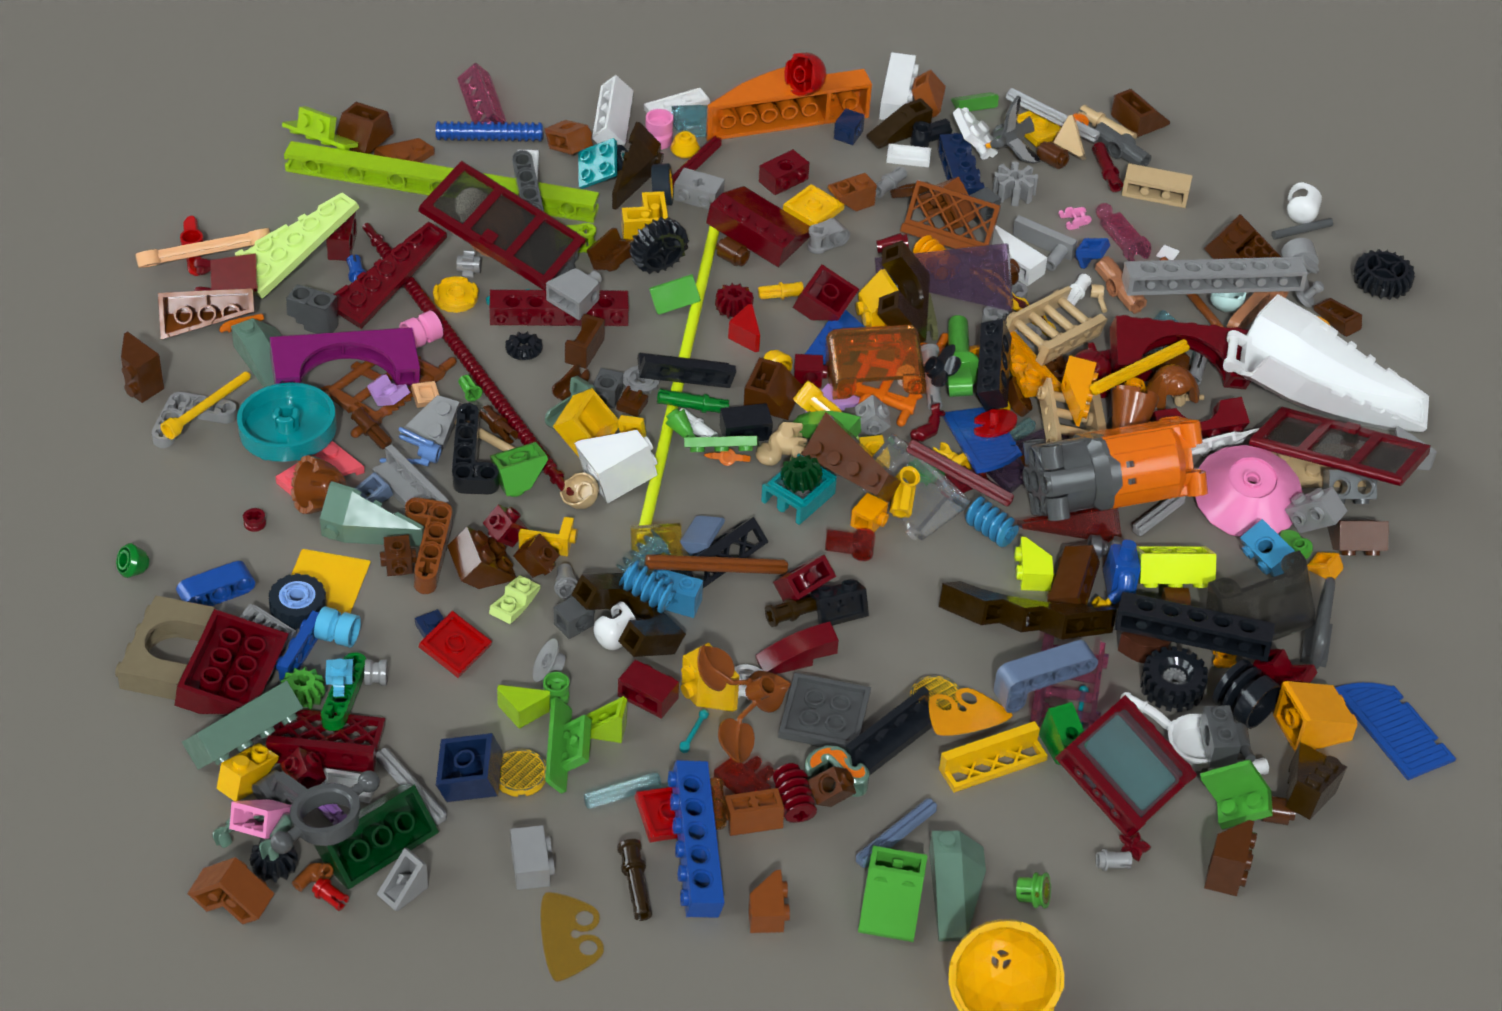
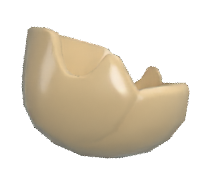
(585, 491)

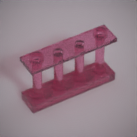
(1040, 707)

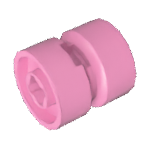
(660, 125)
(425, 328)

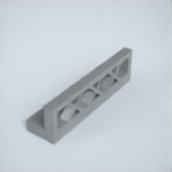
(405, 479)

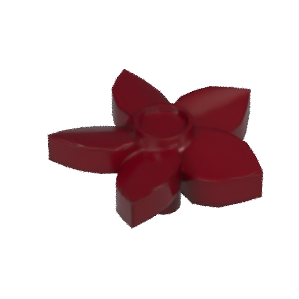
(1134, 845)

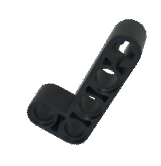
(466, 453)

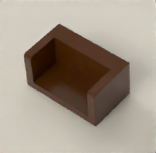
(587, 342)

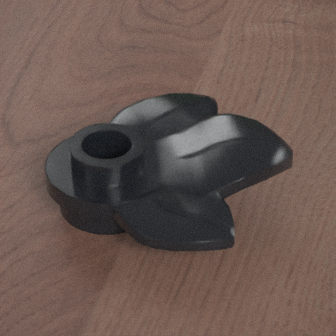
(942, 366)

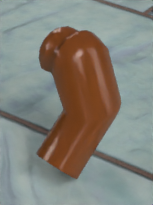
(312, 873)

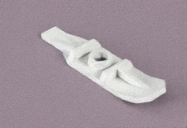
(1225, 440)

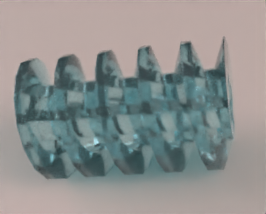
(653, 546)

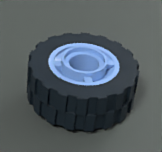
(295, 598)

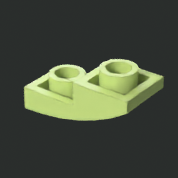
(515, 600)

